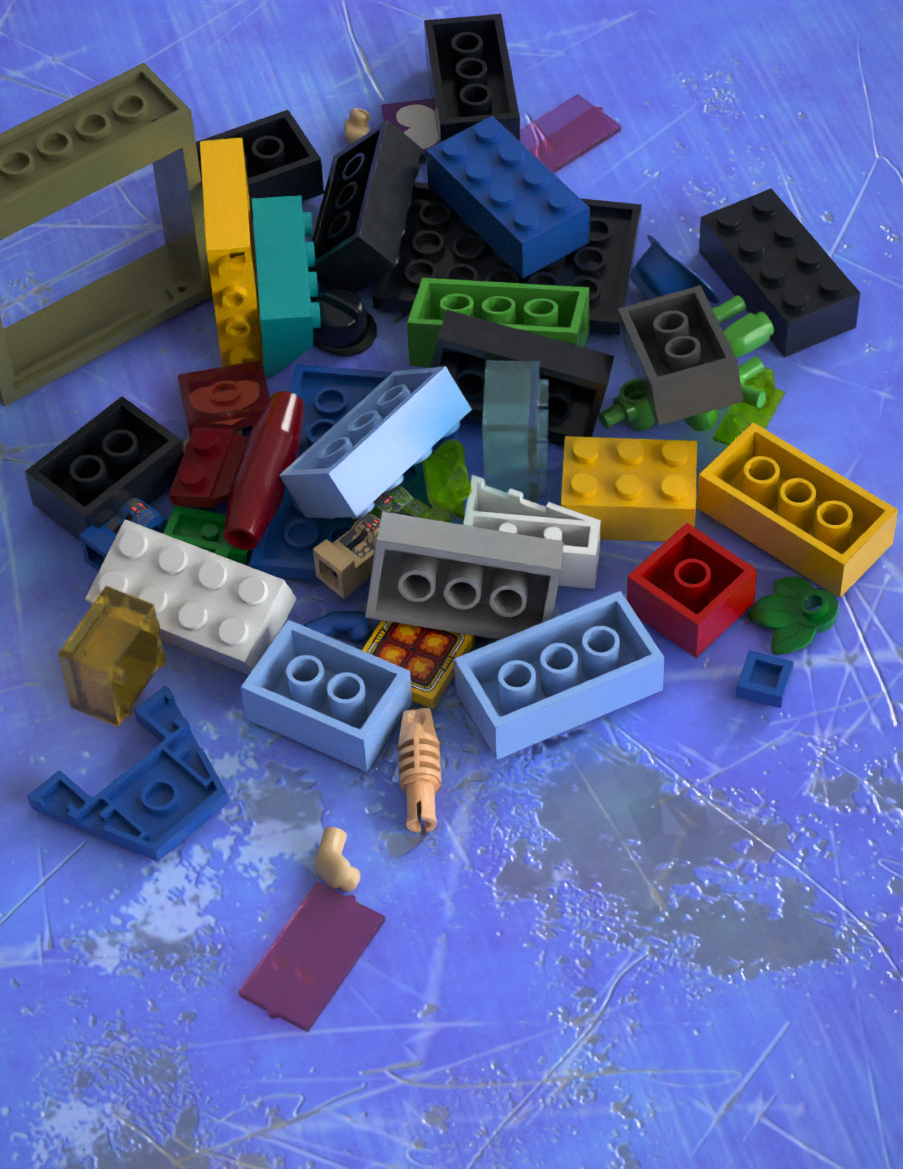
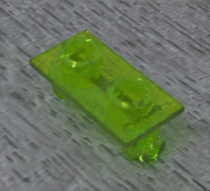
(742, 415)
(447, 478)

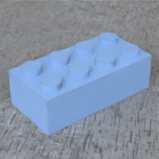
(376, 443)
(559, 674)

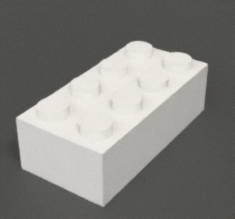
(198, 596)

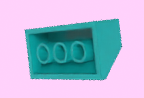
(284, 280)

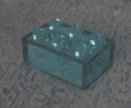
(515, 428)

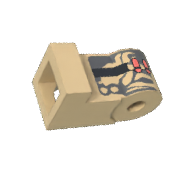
(348, 556)

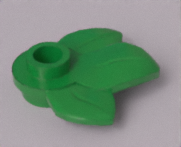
(791, 614)

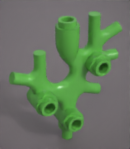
(743, 336)

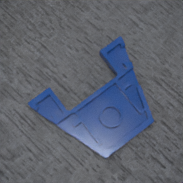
(151, 802)

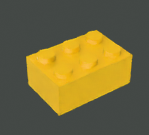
(631, 485)

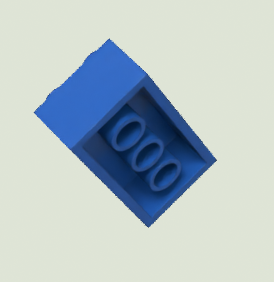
(508, 196)

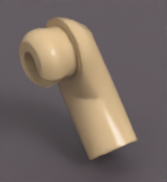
(356, 125)
(331, 863)

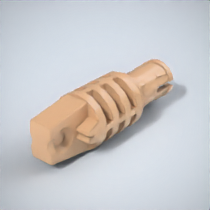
(419, 767)

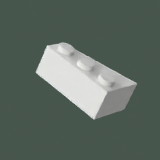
(513, 514)

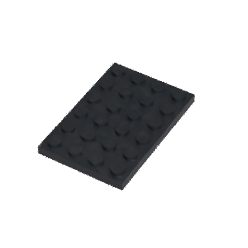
(446, 247)

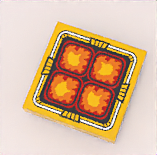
(423, 652)

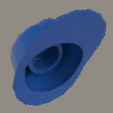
(662, 274)

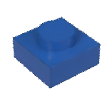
(764, 679)

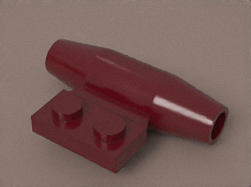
(242, 470)

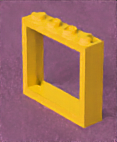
(231, 251)

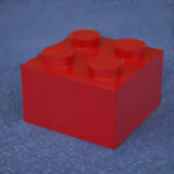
(691, 589)

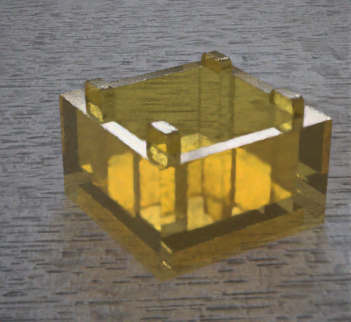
(112, 656)

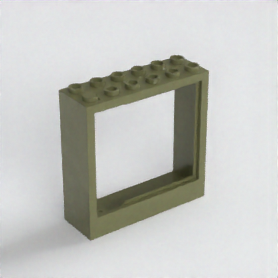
(70, 156)

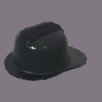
(344, 323)

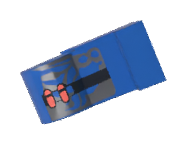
(98, 541)

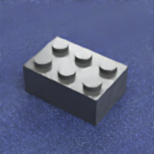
(680, 355)

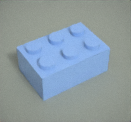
(327, 695)

